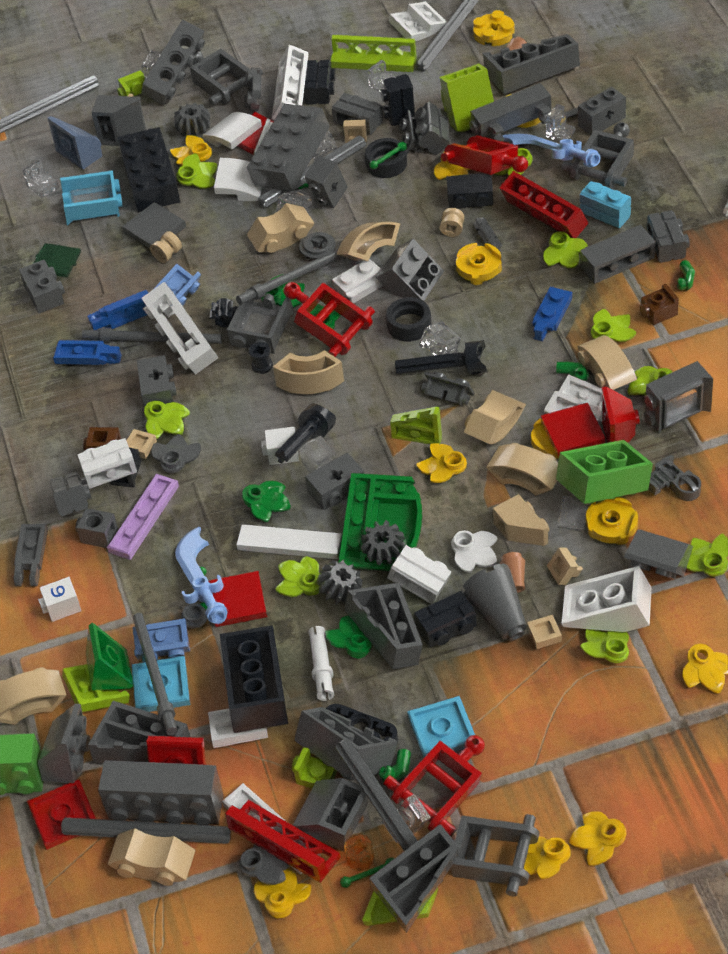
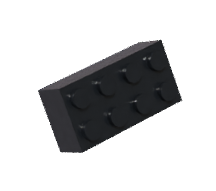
(148, 169)
(253, 679)

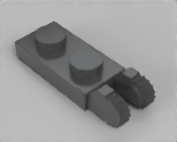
(30, 552)

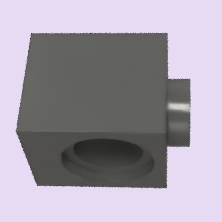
(96, 527)

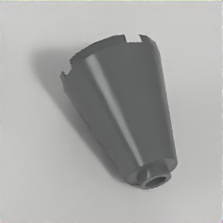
(497, 600)

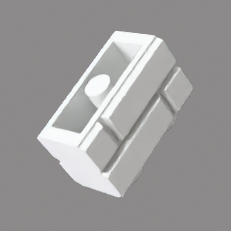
(107, 463)
(419, 574)

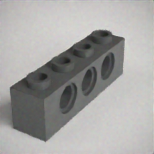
(184, 35)

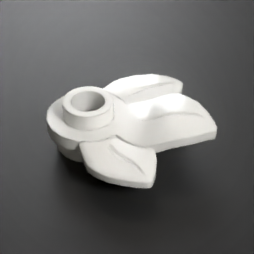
(476, 551)

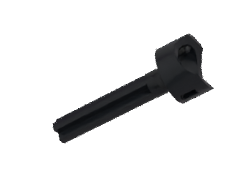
(470, 359)
(312, 422)

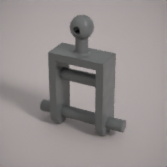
(212, 67)
(609, 146)
(488, 829)

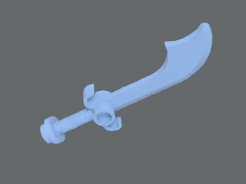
(565, 150)
(186, 556)

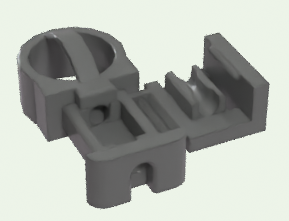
(671, 474)

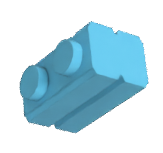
(605, 204)

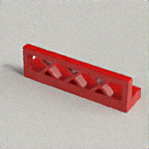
(279, 844)

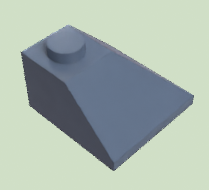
(75, 143)

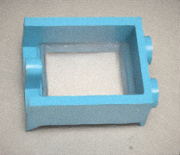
(90, 196)

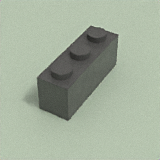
(617, 254)

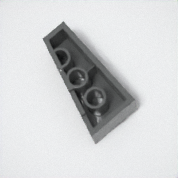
(531, 62)

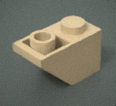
(520, 523)

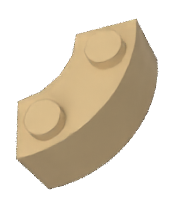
(280, 229)
(367, 238)
(606, 362)
(309, 373)
(494, 418)
(524, 467)
(30, 694)
(151, 857)

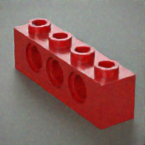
(543, 205)

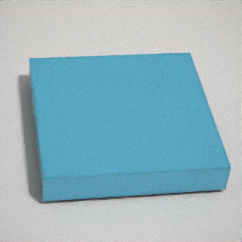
(174, 679)
(442, 722)

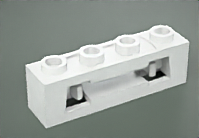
(290, 79)
(195, 357)

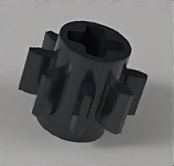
(222, 312)

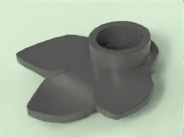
(175, 453)
(268, 867)

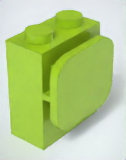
(464, 92)

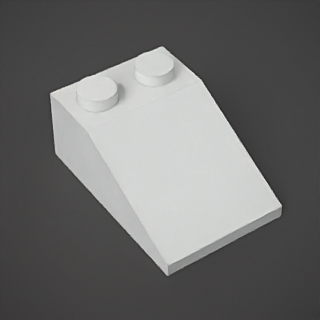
(609, 602)

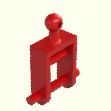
(485, 155)
(334, 302)
(473, 746)

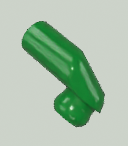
(689, 273)
(574, 369)
(401, 767)

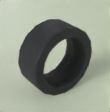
(385, 169)
(405, 306)

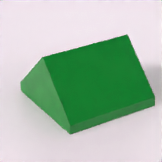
(107, 661)

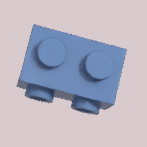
(181, 283)
(166, 639)

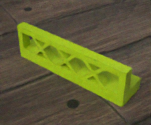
(361, 59)

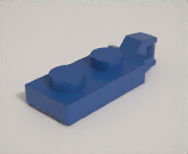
(119, 312)
(551, 312)
(86, 353)

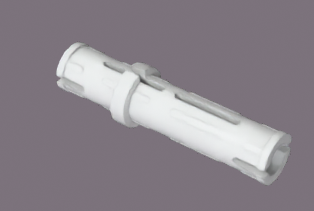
(322, 671)

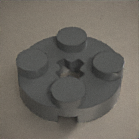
(253, 82)

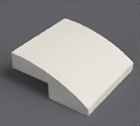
(418, 21)
(233, 130)
(235, 179)
(576, 392)

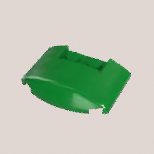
(379, 499)

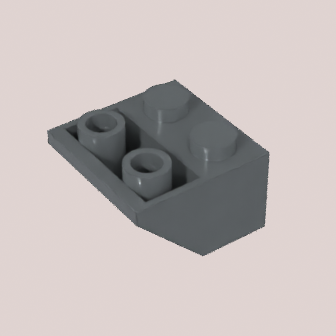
(117, 117)
(410, 271)
(659, 552)
(65, 747)
(332, 811)

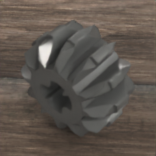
(192, 119)
(382, 542)
(337, 580)

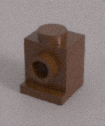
(659, 305)
(100, 436)

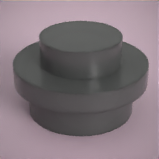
(194, 615)

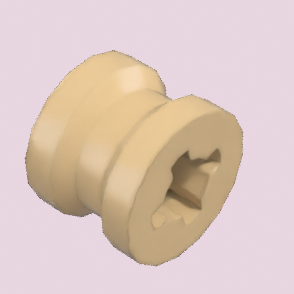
(452, 222)

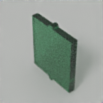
(59, 257)

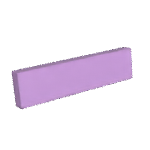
(143, 516)

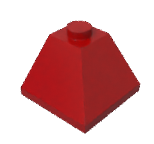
(618, 416)

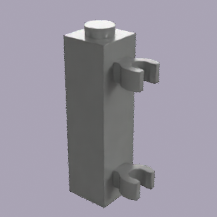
(511, 112)

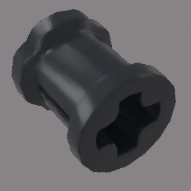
(260, 354)

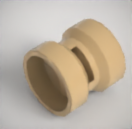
(163, 249)

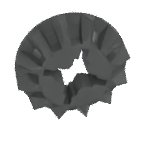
(317, 240)

